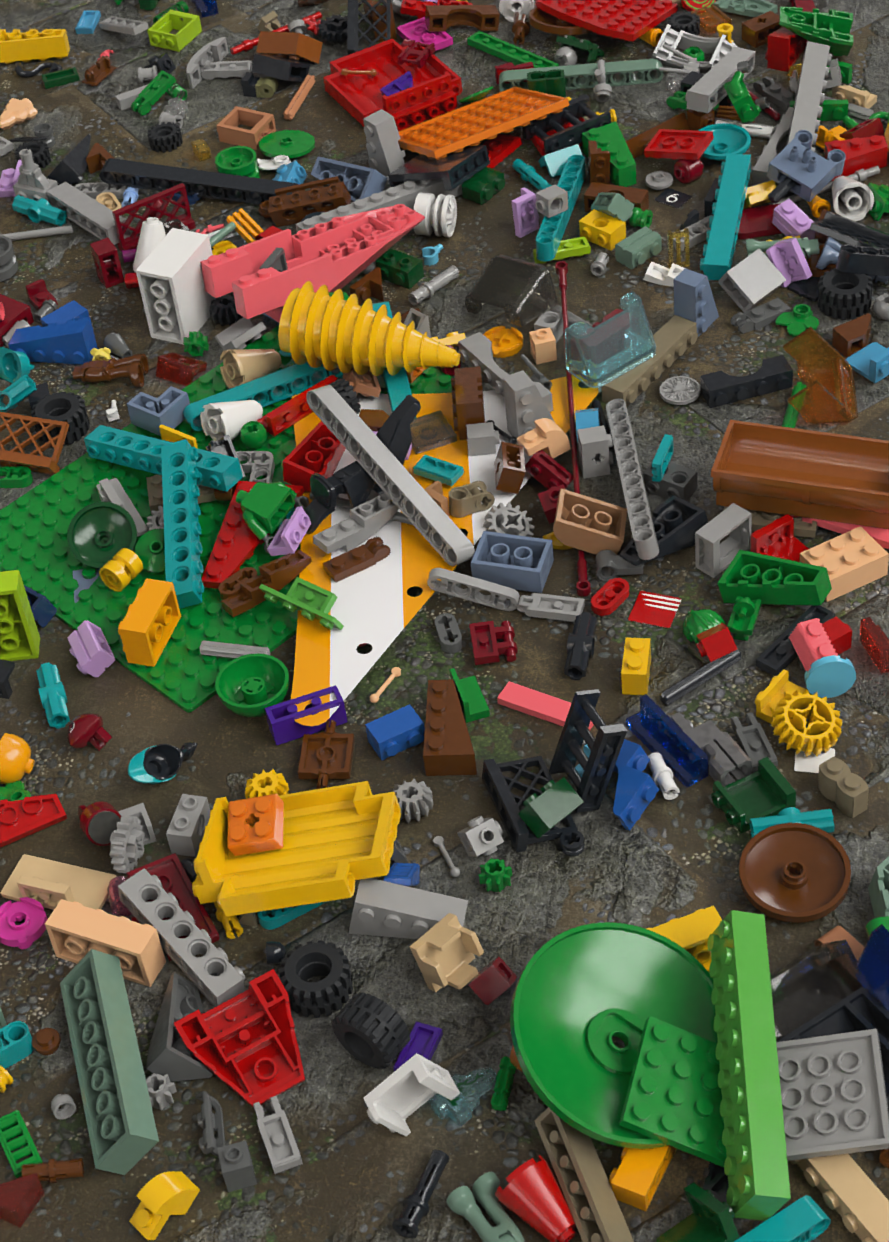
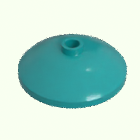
(727, 140)

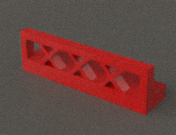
(291, 411)

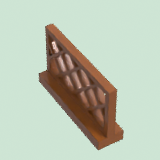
(36, 463)

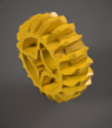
(790, 723)

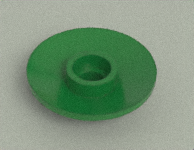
(476, 96)
(152, 560)

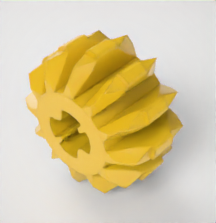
(266, 784)

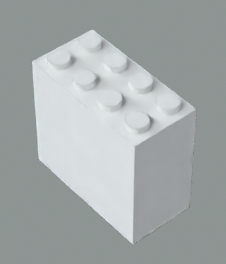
(174, 285)

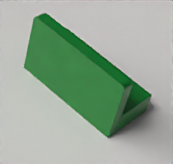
(470, 697)

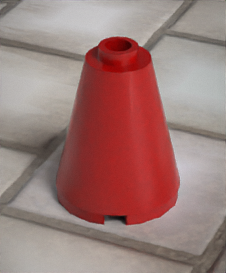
(538, 1200)

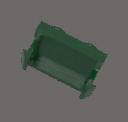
(582, 45)

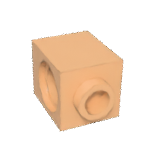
(543, 346)

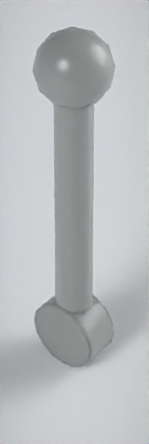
(439, 842)

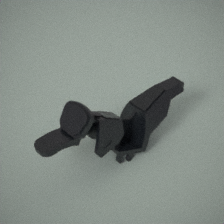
(353, 478)

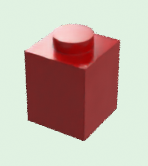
(839, 634)
(715, 642)

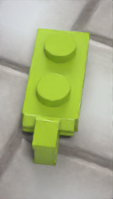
(569, 248)

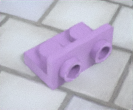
(8, 179)
(525, 213)

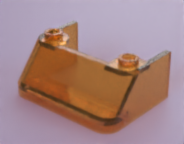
(830, 377)

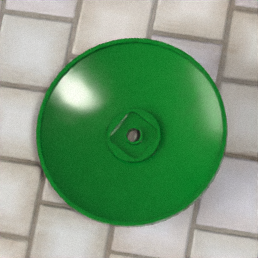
(598, 987)

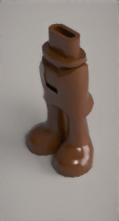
(104, 370)

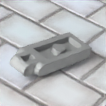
(551, 606)

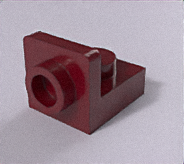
(38, 293)

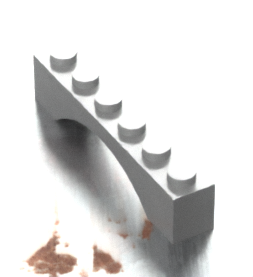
(776, 144)
(477, 351)

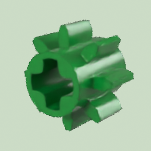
(195, 343)
(495, 875)

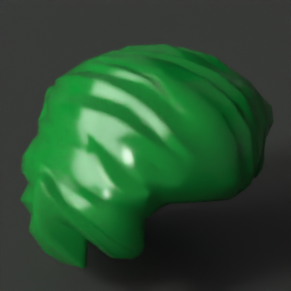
(700, 621)

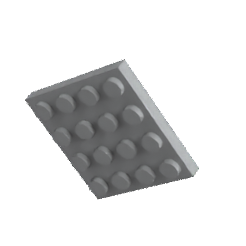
(833, 1095)

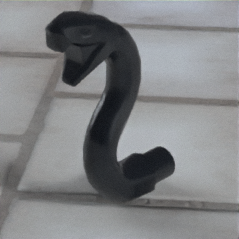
(54, 66)

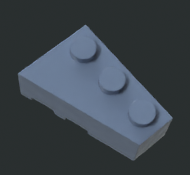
(694, 299)

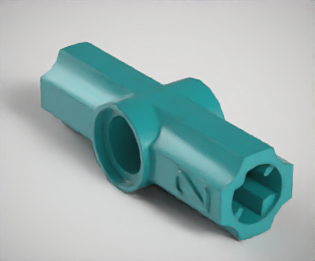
(39, 210)
(17, 392)
(53, 695)
(819, 818)

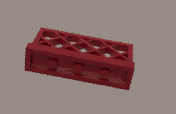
(149, 202)

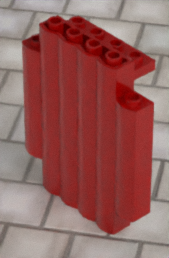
(360, 94)

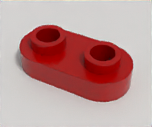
(610, 597)

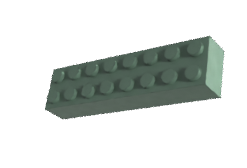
(108, 1063)

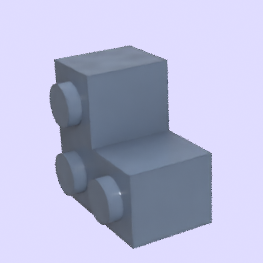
(151, 412)

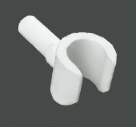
(112, 413)

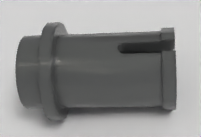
(47, 308)

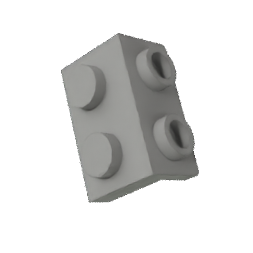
(239, 333)

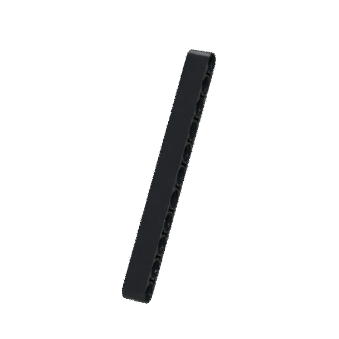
(205, 183)

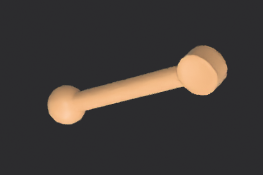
(395, 672)

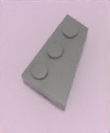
(383, 143)
(522, 404)

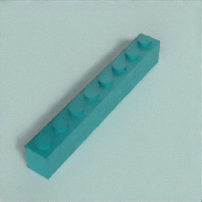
(727, 216)

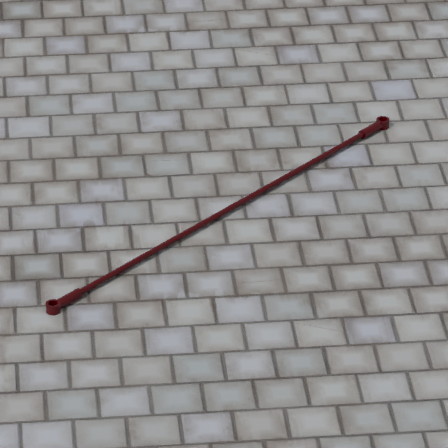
(562, 269)

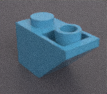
(587, 418)

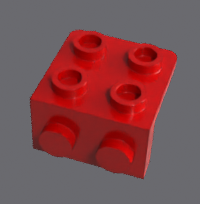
(778, 540)

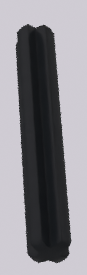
(698, 677)

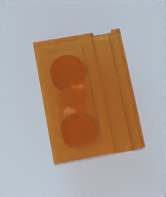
(711, 18)

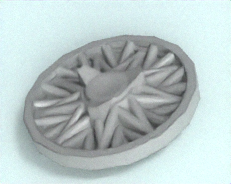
(680, 390)

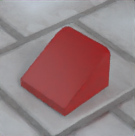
(131, 280)

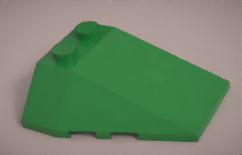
(820, 27)

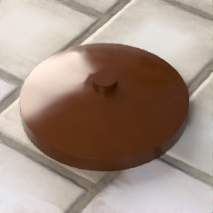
(548, 23)
(794, 872)

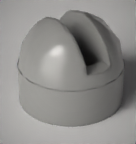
(67, 1106)

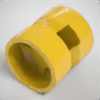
(121, 569)

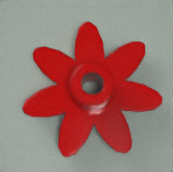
(313, 25)

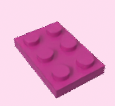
(418, 31)

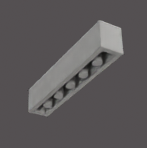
(709, 89)
(85, 211)

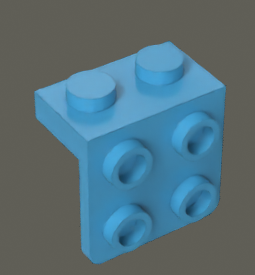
(871, 362)

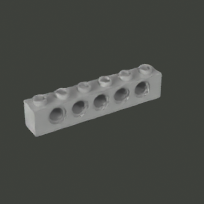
(217, 989)

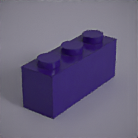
(283, 715)

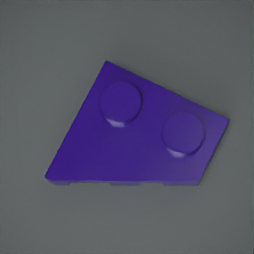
(399, 84)

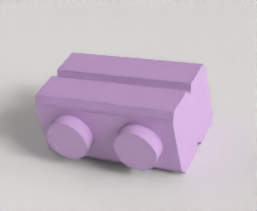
(792, 220)
(90, 649)

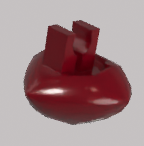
(87, 729)

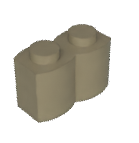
(843, 787)

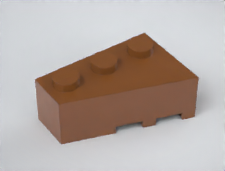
(289, 46)

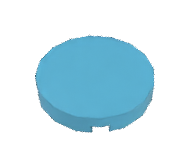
(830, 676)

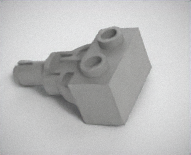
(31, 181)

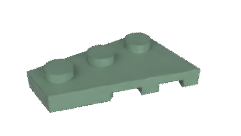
(746, 7)

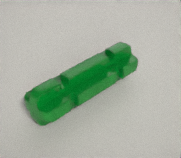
(503, 1085)

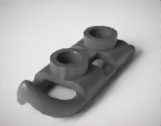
(210, 1123)

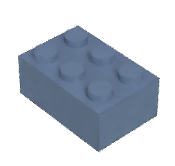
(513, 561)

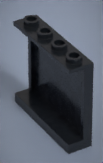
(453, 169)

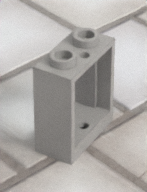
(714, 556)

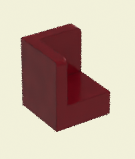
(492, 980)

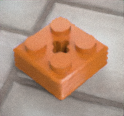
(267, 818)

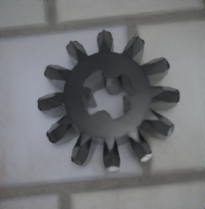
(224, 310)

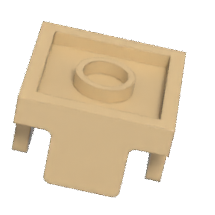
(446, 954)

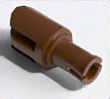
(520, 28)

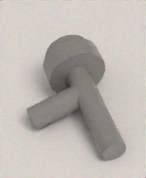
(601, 91)

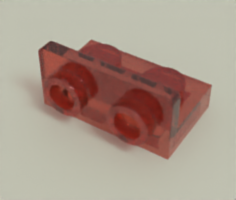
(179, 368)
(875, 643)

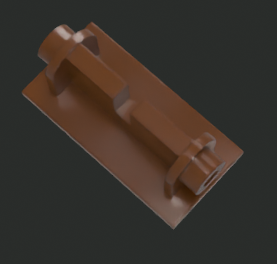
(98, 72)

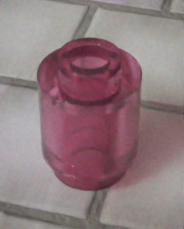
(116, 905)

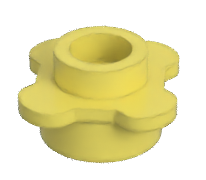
(102, 353)

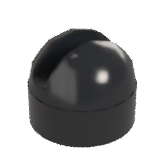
(275, 952)

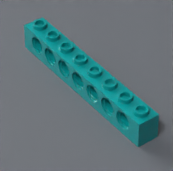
(144, 454)
(181, 521)

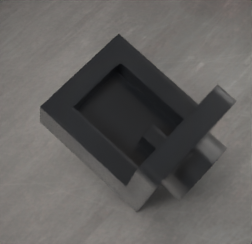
(162, 62)

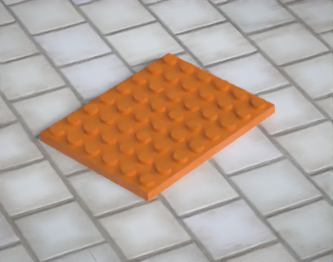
(479, 121)

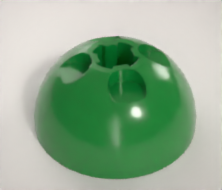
(252, 684)

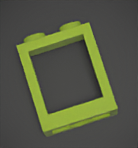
(189, 28)

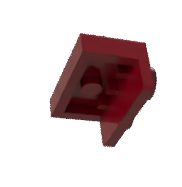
(547, 470)

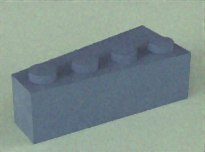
(359, 180)

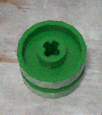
(238, 161)

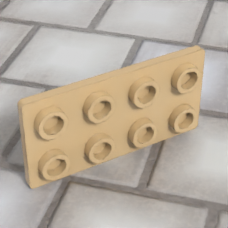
(52, 881)

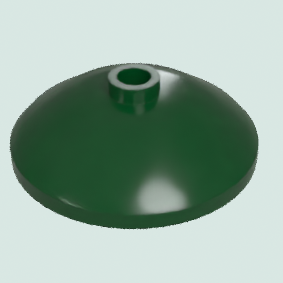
(98, 522)

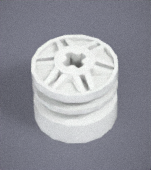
(439, 214)

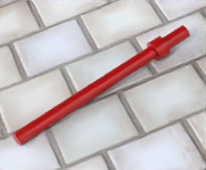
(249, 44)

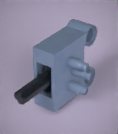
(803, 170)

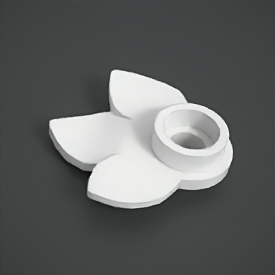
(273, 163)

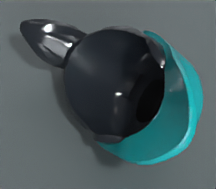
(159, 762)

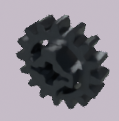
(334, 28)

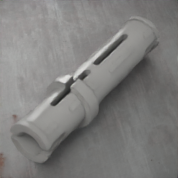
(428, 288)

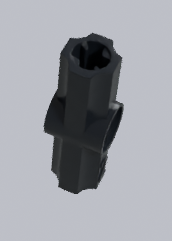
(580, 646)

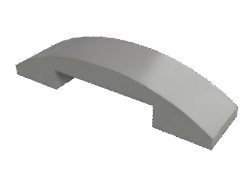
(211, 52)

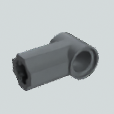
(610, 565)

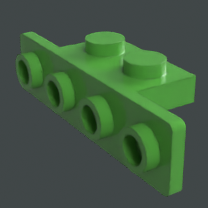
(307, 598)

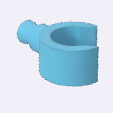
(430, 254)

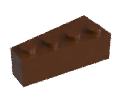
(467, 399)
(446, 735)

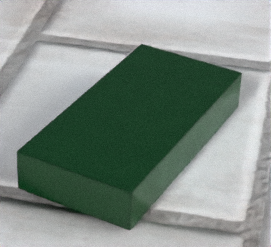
(60, 77)

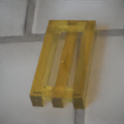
(677, 235)

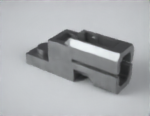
(722, 750)

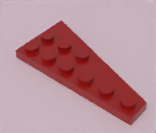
(234, 541)

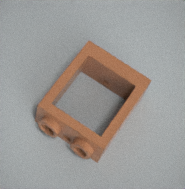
(261, 122)

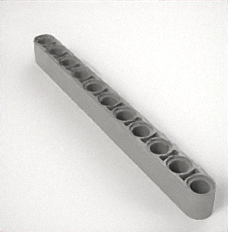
(390, 475)
(632, 480)

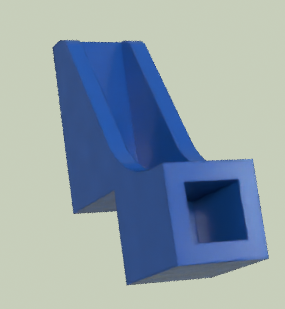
(633, 787)

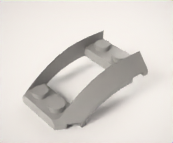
(685, 40)

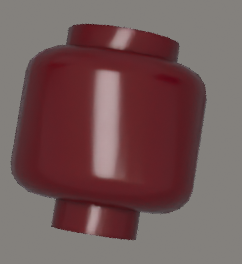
(687, 170)

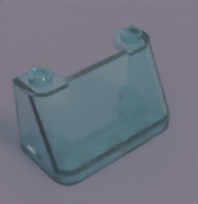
(611, 347)

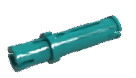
(528, 174)

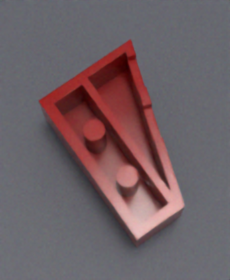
(784, 49)
(860, 153)

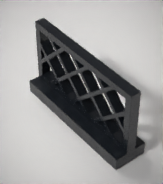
(353, 22)
(850, 231)
(509, 805)

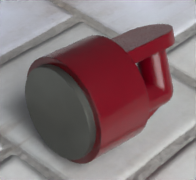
(98, 821)

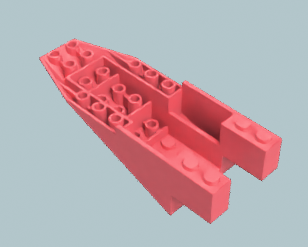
(323, 255)

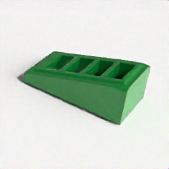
(10, 1127)

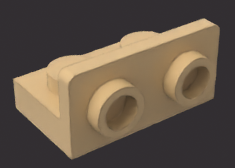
(854, 96)

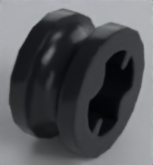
(567, 838)

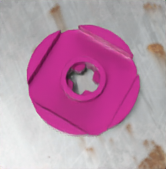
(26, 933)

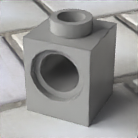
(552, 201)
(552, 320)

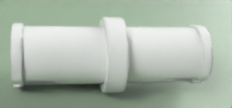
(663, 776)

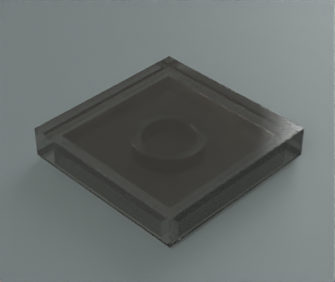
(431, 432)

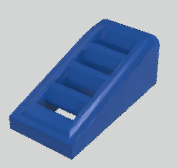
(404, 874)

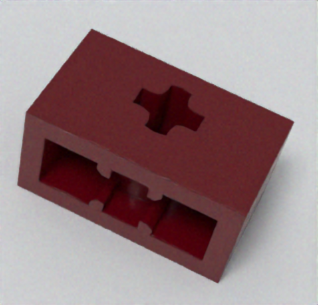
(107, 262)

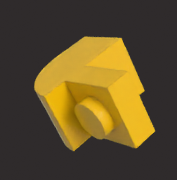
(163, 1196)

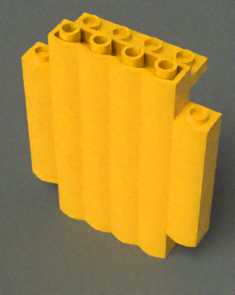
(327, 845)

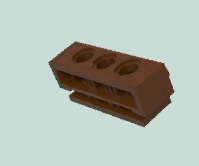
(301, 200)

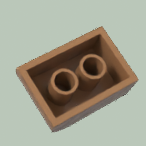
(589, 523)

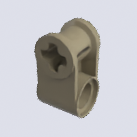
(468, 498)

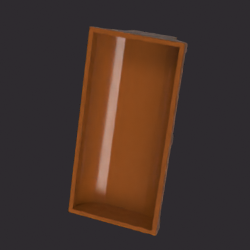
(803, 473)

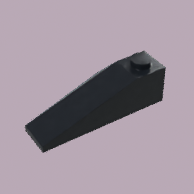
(73, 165)

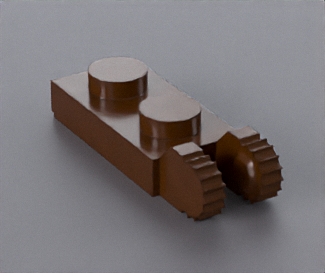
(356, 559)

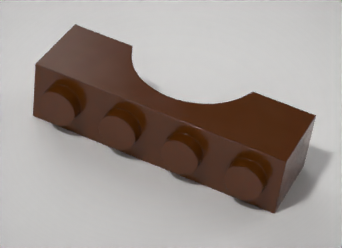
(479, 16)

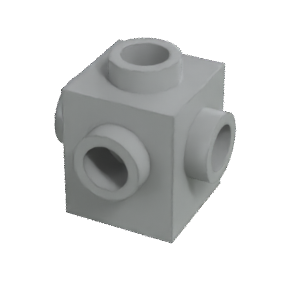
(481, 836)

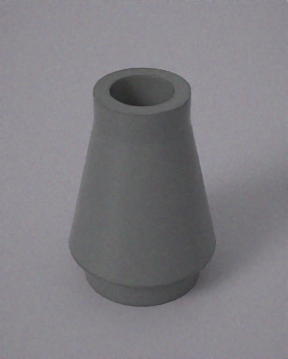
(117, 345)

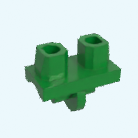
(744, 617)

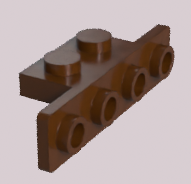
(639, 142)

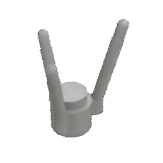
(688, 67)

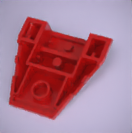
(248, 1040)

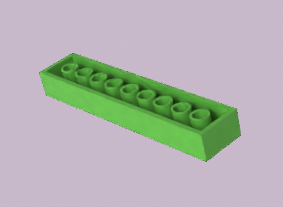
(748, 1067)

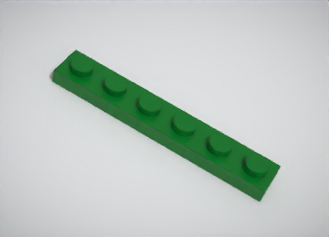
(506, 50)

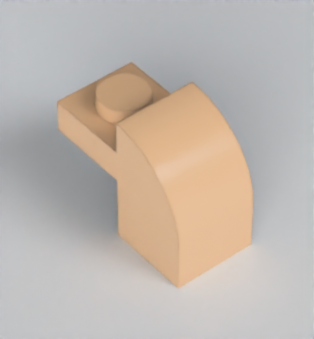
(545, 437)

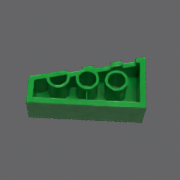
(621, 160)
(774, 580)

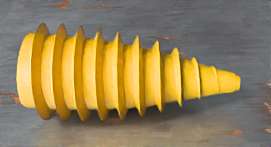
(351, 335)

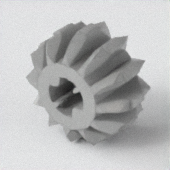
(414, 799)

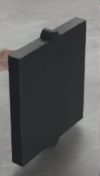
(806, 288)

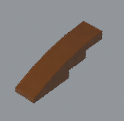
(272, 574)

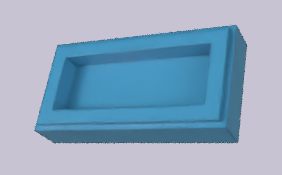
(88, 22)

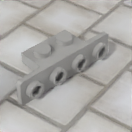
(113, 492)

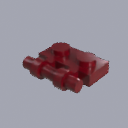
(485, 644)

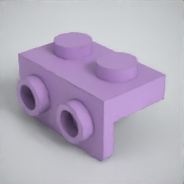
(789, 260)
(290, 533)

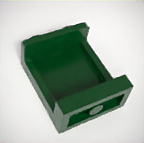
(754, 796)

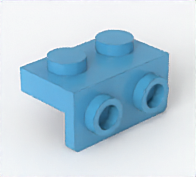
(291, 173)

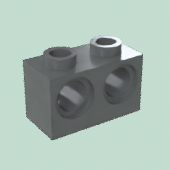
(676, 481)

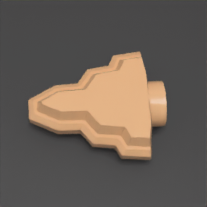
(17, 112)

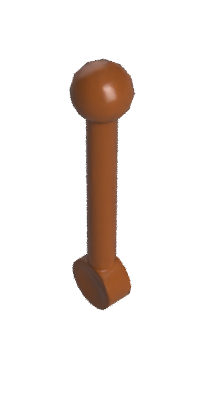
(373, 72)

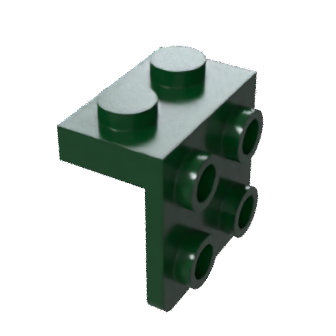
(708, 1222)

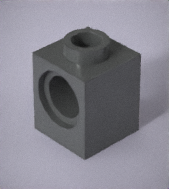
(237, 1166)

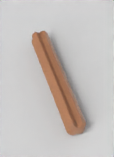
(299, 97)

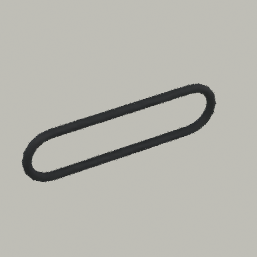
(28, 139)

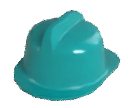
(13, 364)

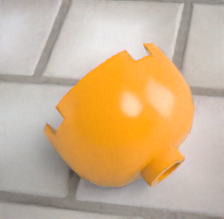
(14, 758)

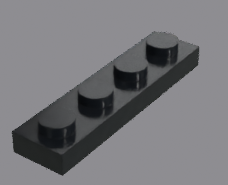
(781, 651)

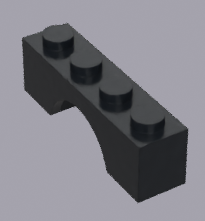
(723, 389)

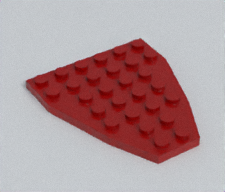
(611, 17)

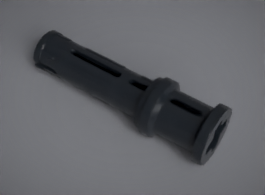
(417, 1204)

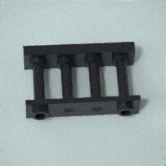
(567, 137)
(603, 748)

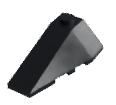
(674, 527)

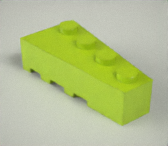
(17, 624)

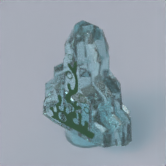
(470, 1088)

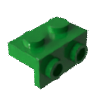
(881, 200)

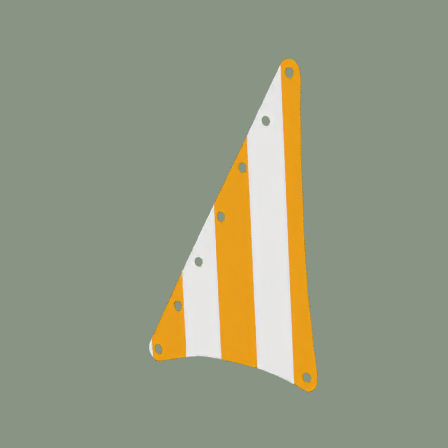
(375, 600)

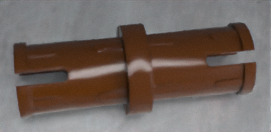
(55, 1170)

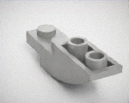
(363, 523)

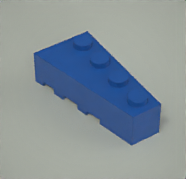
(56, 342)

